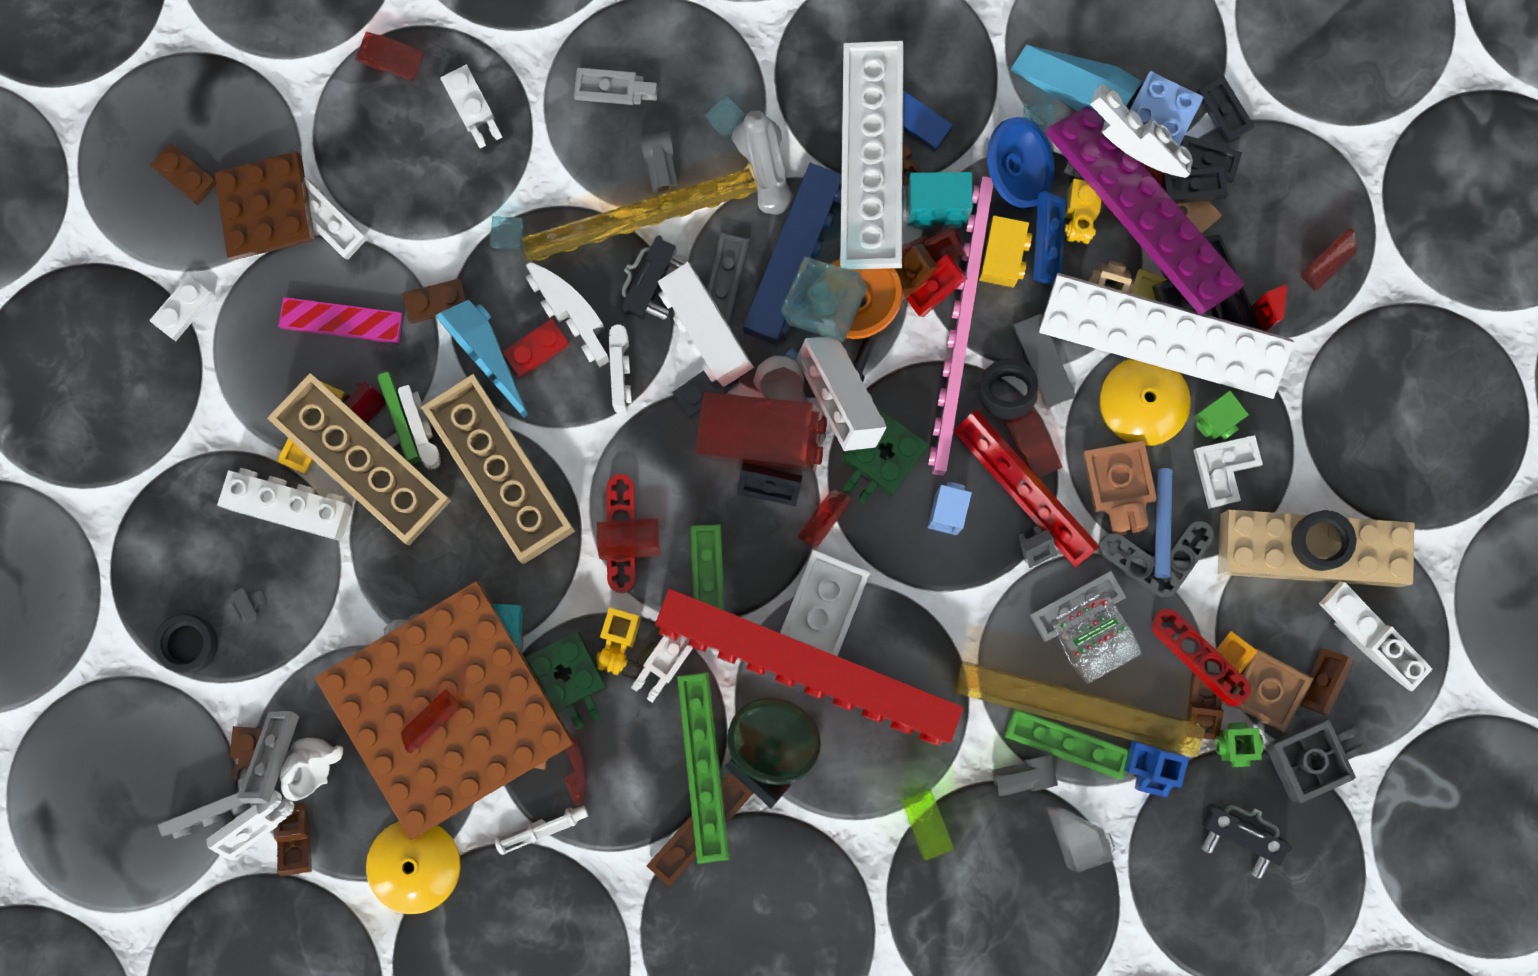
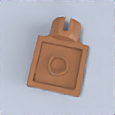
(1121, 484)

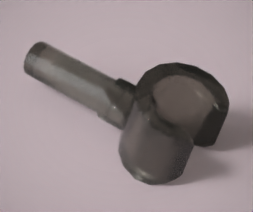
(634, 668)

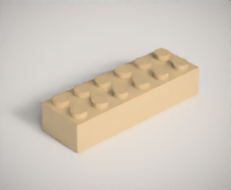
(359, 459)
(498, 469)
(1261, 547)

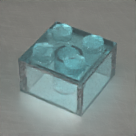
(824, 299)

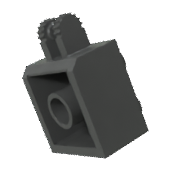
(1330, 764)

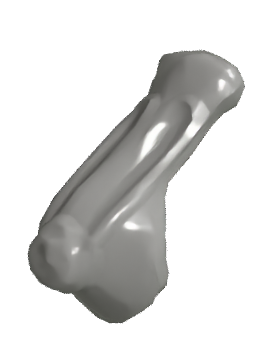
(760, 143)
(781, 379)

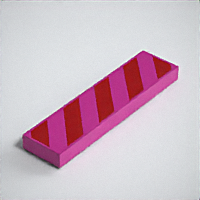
(341, 320)

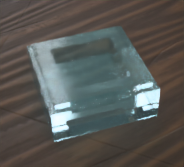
(725, 116)
(506, 232)

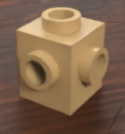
(1113, 271)

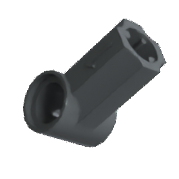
(658, 154)
(1033, 774)

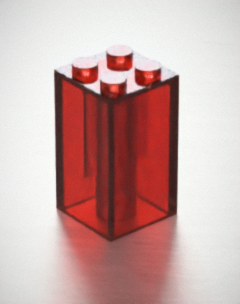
(760, 431)

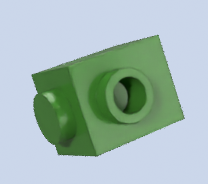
(1221, 417)

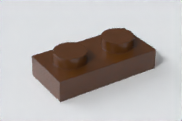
(183, 174)
(431, 300)
(1329, 675)

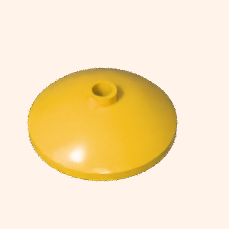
(1133, 417)
(434, 873)

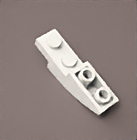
(1146, 143)
(566, 302)
(1375, 638)

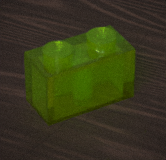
(926, 824)

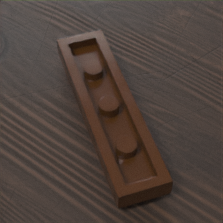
(681, 848)

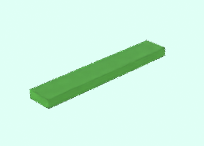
(703, 768)

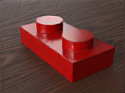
(937, 287)
(536, 348)

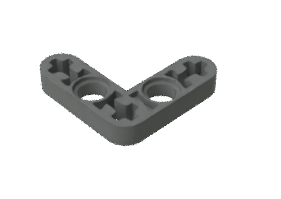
(1177, 574)

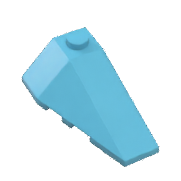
(1072, 77)
(477, 338)

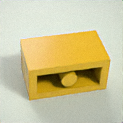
(1004, 252)

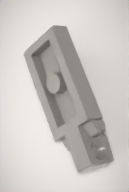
(612, 87)

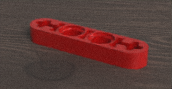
(628, 495)
(1204, 653)

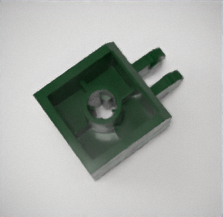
(886, 473)
(584, 681)

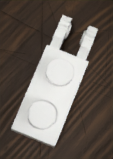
(470, 103)
(619, 367)
(420, 429)
(664, 663)
(250, 826)

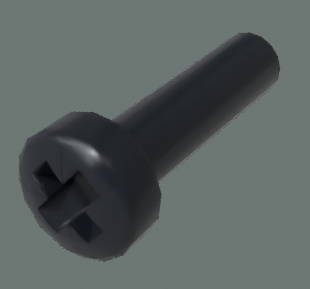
(863, 354)

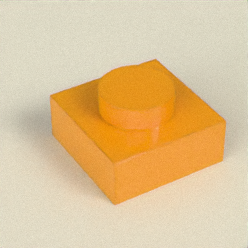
(1236, 651)

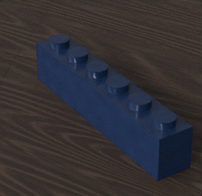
(798, 239)

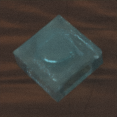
(1041, 114)

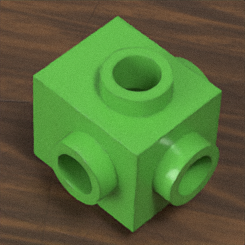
(1250, 744)

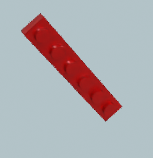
(1026, 488)

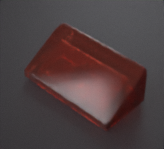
(939, 243)
(1330, 260)
(824, 518)
(628, 538)
(429, 721)

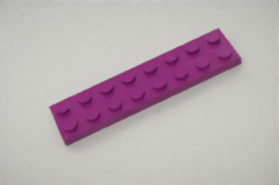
(1146, 211)

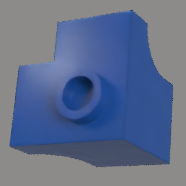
(1155, 768)

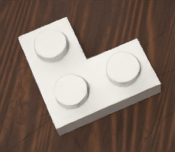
(1217, 468)

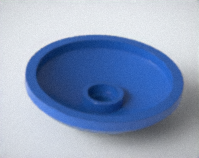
(1020, 161)

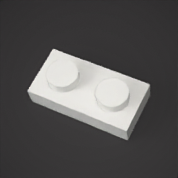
(182, 308)

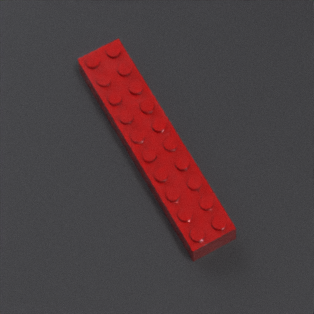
(810, 667)

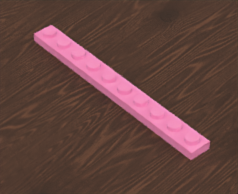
(958, 338)

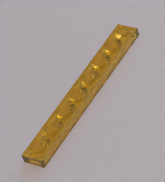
(639, 214)
(1079, 708)

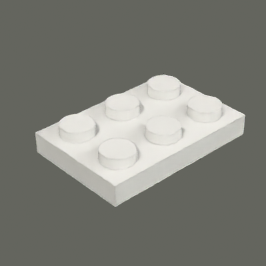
(825, 603)

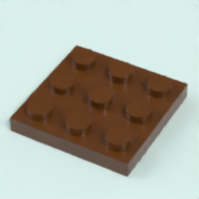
(264, 206)

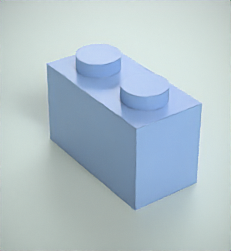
(949, 508)

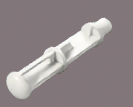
(541, 829)

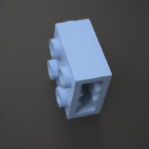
(1166, 104)

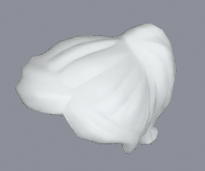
(307, 767)

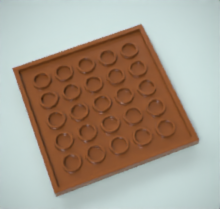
(490, 741)

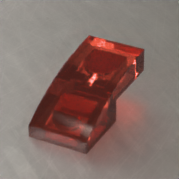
(389, 55)
(1034, 444)
(577, 781)

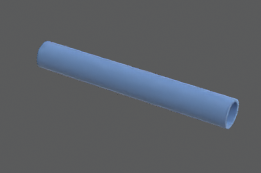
(1163, 523)

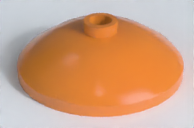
(882, 301)

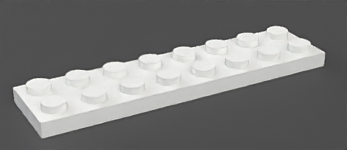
(872, 155)
(1166, 335)

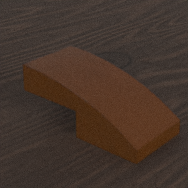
(916, 269)
(1205, 707)
(293, 843)

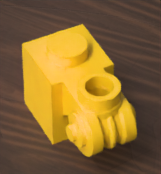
(1083, 208)
(619, 632)

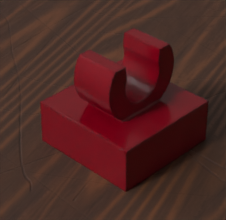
(365, 401)

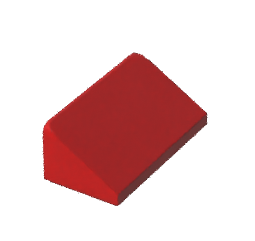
(1271, 307)

